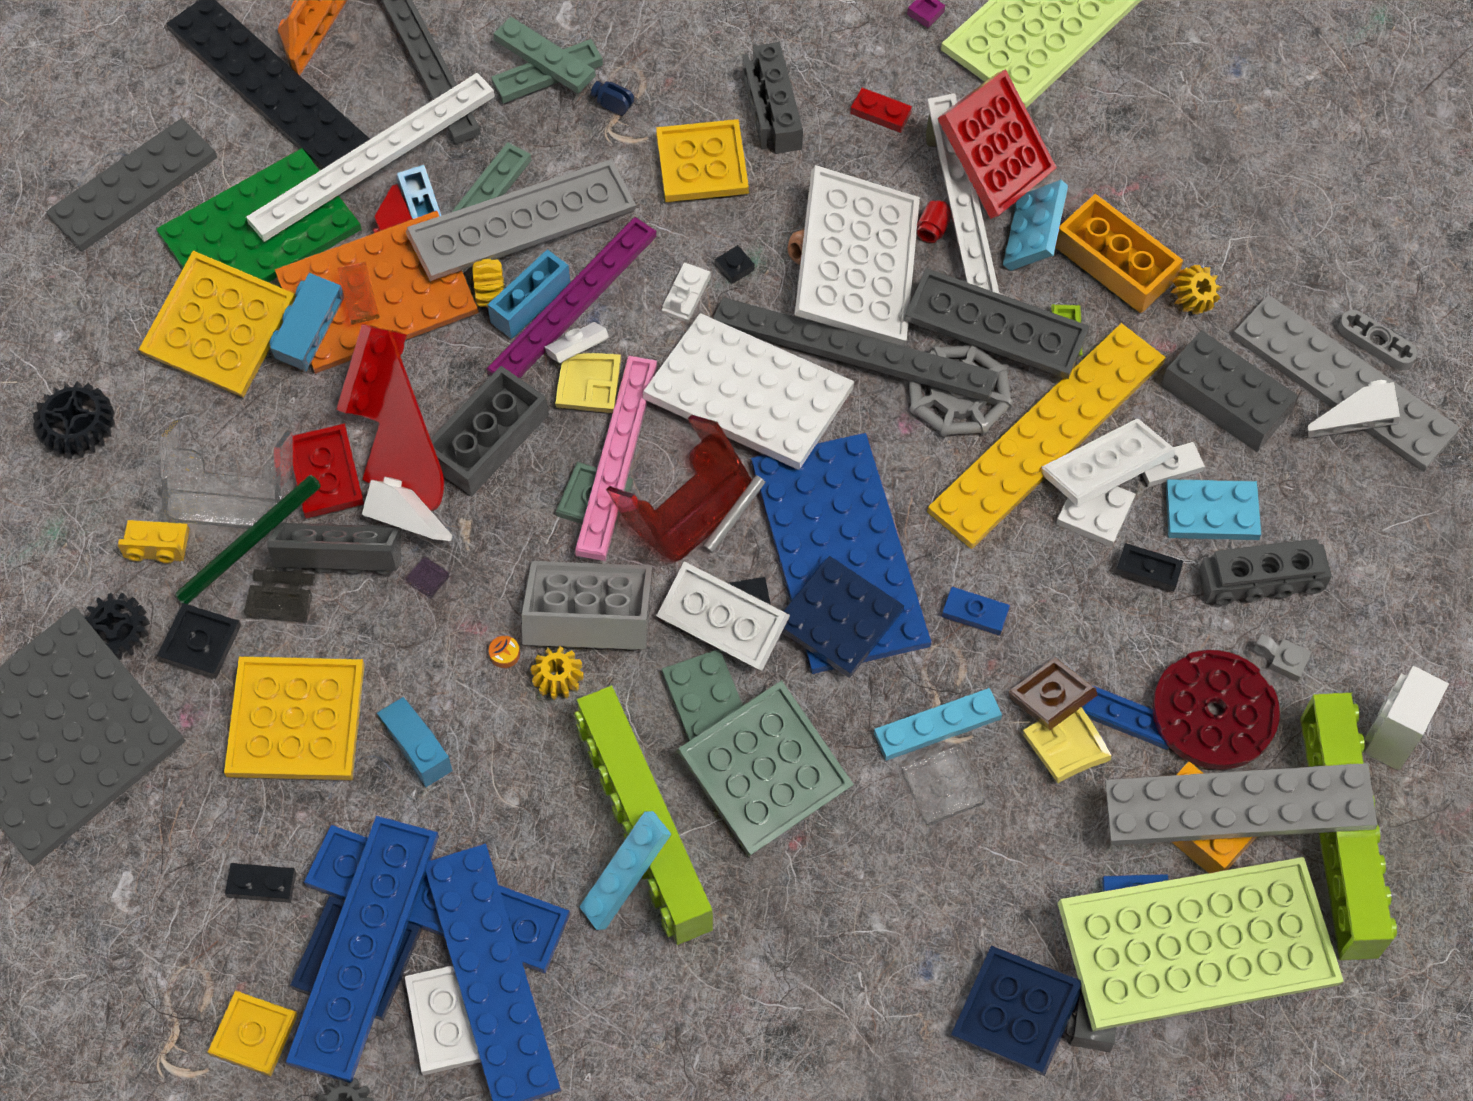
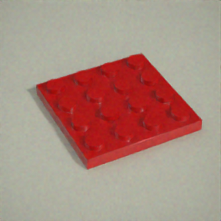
(997, 143)

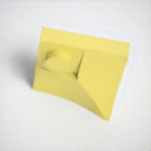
(589, 382)
(1068, 746)

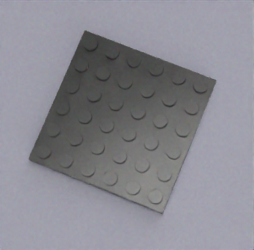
(71, 735)

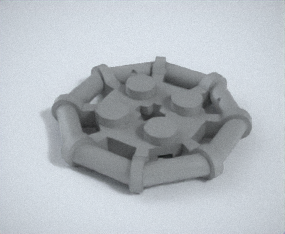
(960, 405)

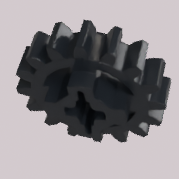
(120, 629)

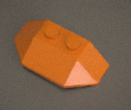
(306, 28)

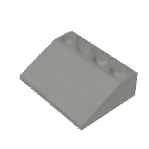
(587, 605)

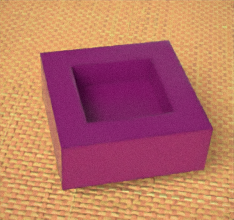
(926, 11)

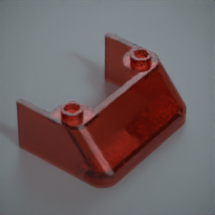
(698, 504)

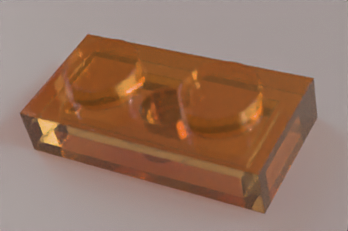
(358, 293)

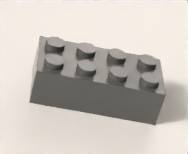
(1229, 390)
(488, 429)

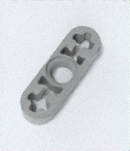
(1380, 351)

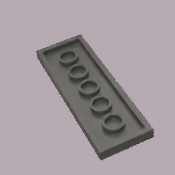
(131, 184)
(997, 323)

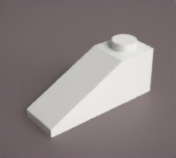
(1365, 409)
(402, 508)

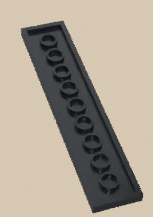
(266, 82)

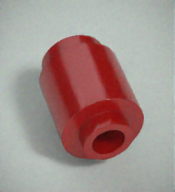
(934, 221)

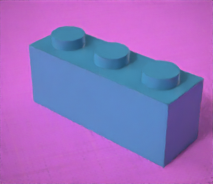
(529, 294)
(306, 321)

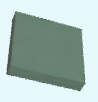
(578, 491)

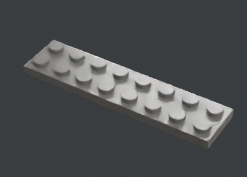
(520, 219)
(1336, 374)
(1240, 804)

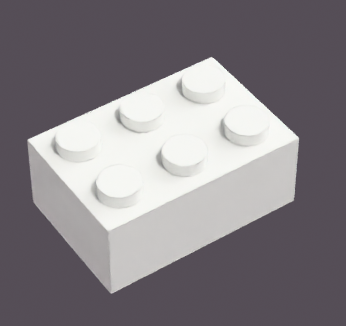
(1404, 717)

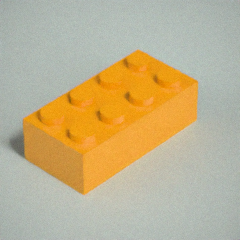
(1118, 253)

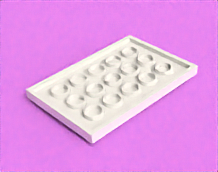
(857, 256)
(750, 389)

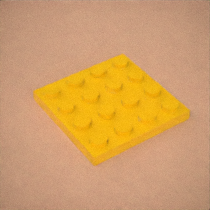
(217, 324)
(295, 718)

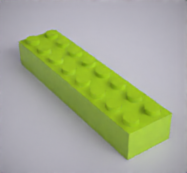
(632, 792)
(1349, 857)

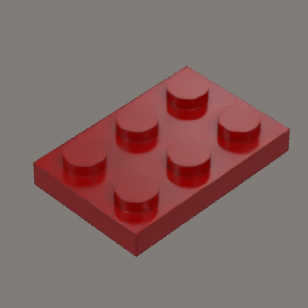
(329, 459)

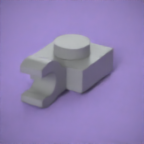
(1286, 658)

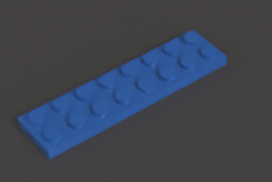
(533, 921)
(362, 950)
(491, 976)

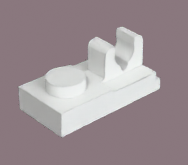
(686, 292)

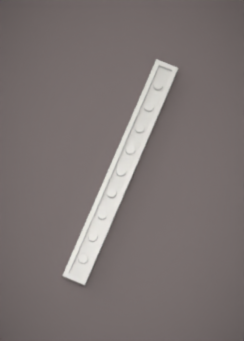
(370, 157)

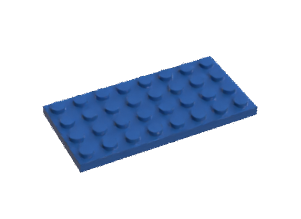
(840, 512)

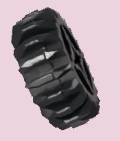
(66, 412)

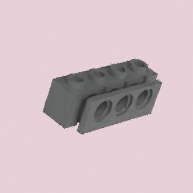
(779, 99)
(1265, 572)

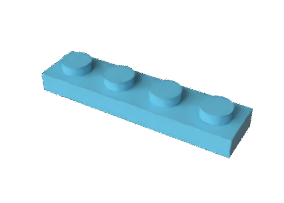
(937, 724)
(625, 870)

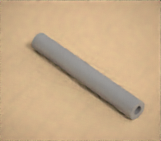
(734, 514)

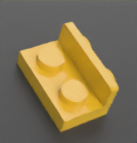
(154, 541)

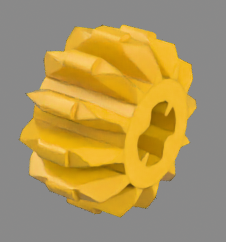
(487, 280)
(1196, 289)
(557, 683)

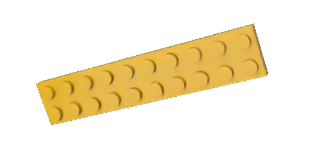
(1045, 433)

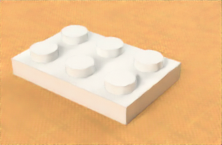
(440, 1021)

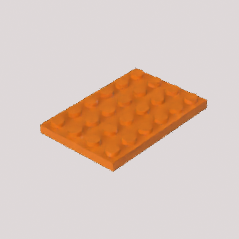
(400, 287)

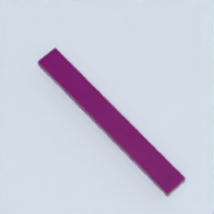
(575, 298)

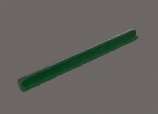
(248, 539)

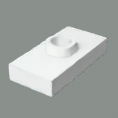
(576, 341)
(1184, 463)

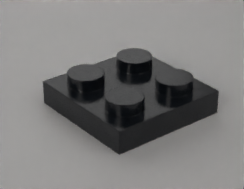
(199, 640)

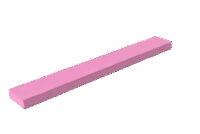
(615, 459)

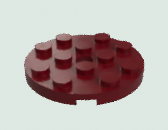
(1193, 731)

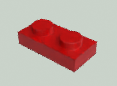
(881, 110)

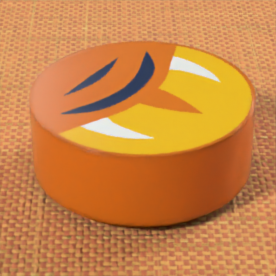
(504, 651)

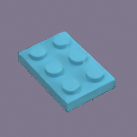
(1035, 225)
(1213, 509)

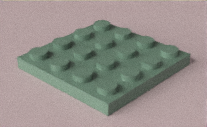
(765, 768)

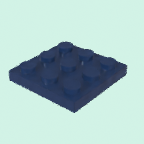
(840, 616)
(314, 954)
(1017, 1010)

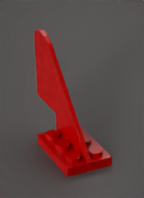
(382, 392)

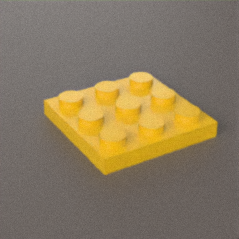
(702, 160)

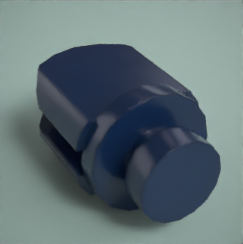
(612, 97)

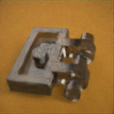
(277, 602)

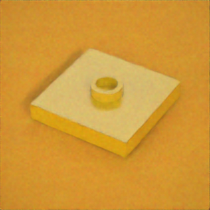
(252, 1033)

